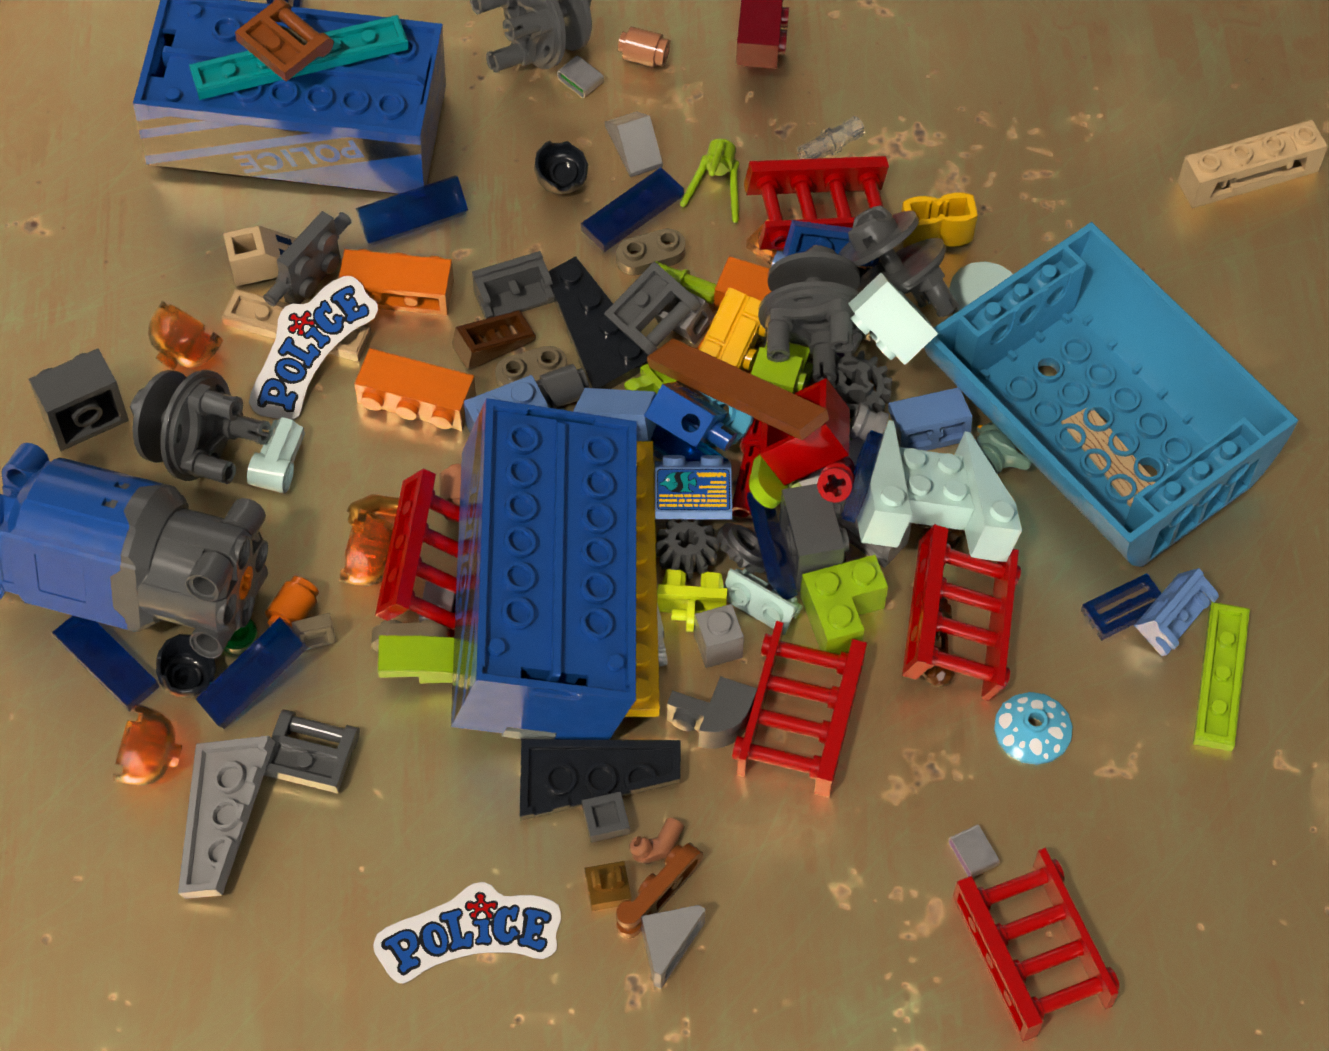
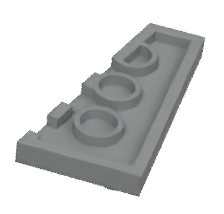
(219, 808)

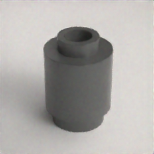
(562, 385)

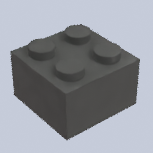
(79, 399)
(811, 531)

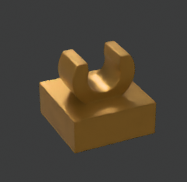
(607, 885)

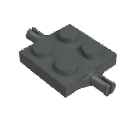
(308, 260)

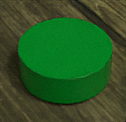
(242, 639)

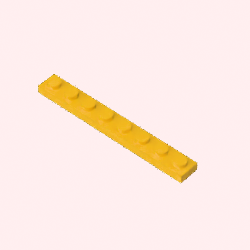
(647, 662)

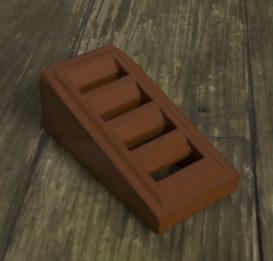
(475, 352)

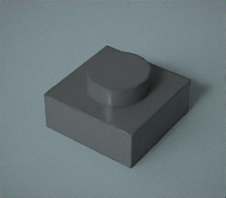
(605, 817)

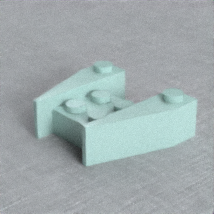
(939, 490)

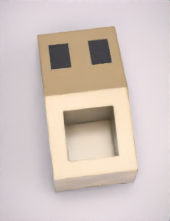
(255, 253)

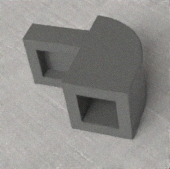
(716, 721)

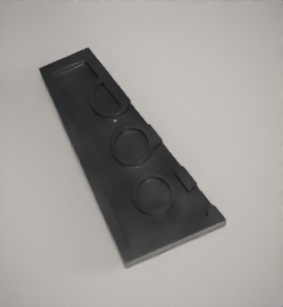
(602, 348)
(565, 772)

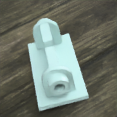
(752, 596)

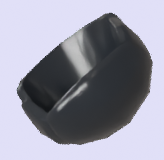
(560, 167)
(182, 669)

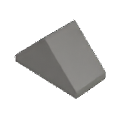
(635, 142)
(668, 938)

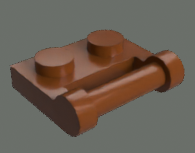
(276, 46)

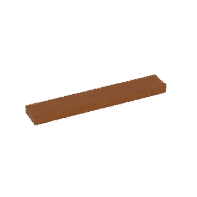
(738, 389)

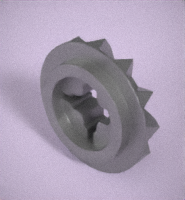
(741, 547)

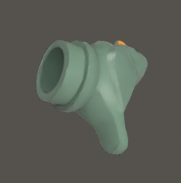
(999, 449)

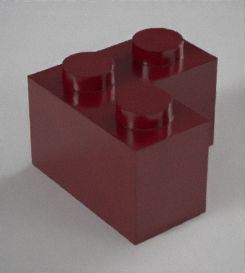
(760, 33)

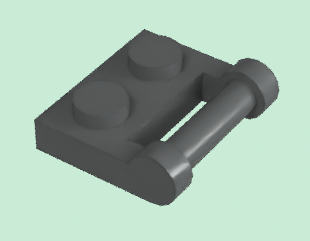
(644, 301)
(307, 761)

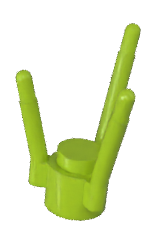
(718, 162)

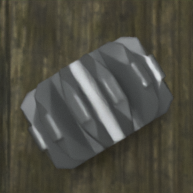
(687, 547)

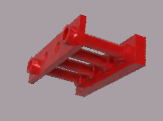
(809, 177)
(404, 552)
(927, 620)
(829, 732)
(1011, 974)

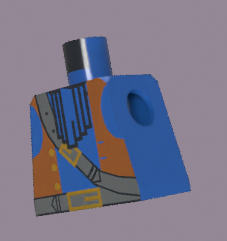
(678, 410)

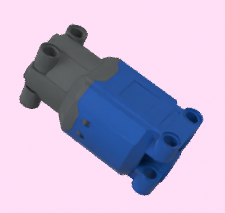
(127, 550)

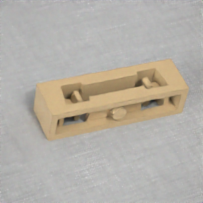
(1251, 163)

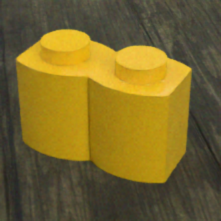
(948, 218)

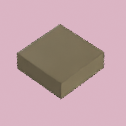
(315, 631)

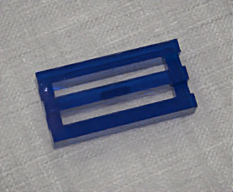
(1098, 620)

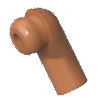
(656, 849)

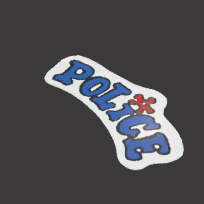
(302, 343)
(469, 925)

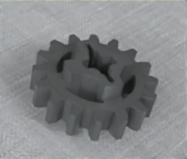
(854, 385)

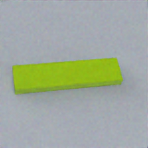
(1221, 676)

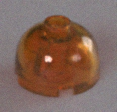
(181, 338)
(366, 550)
(147, 748)

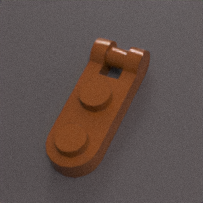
(658, 889)

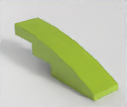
(416, 656)

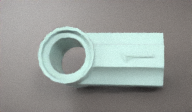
(274, 465)

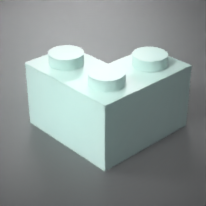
(893, 319)

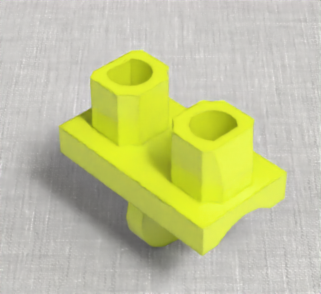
(688, 600)

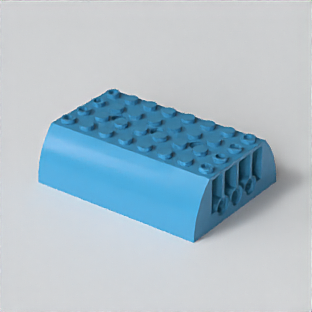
(1133, 361)

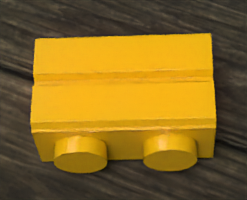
(735, 330)

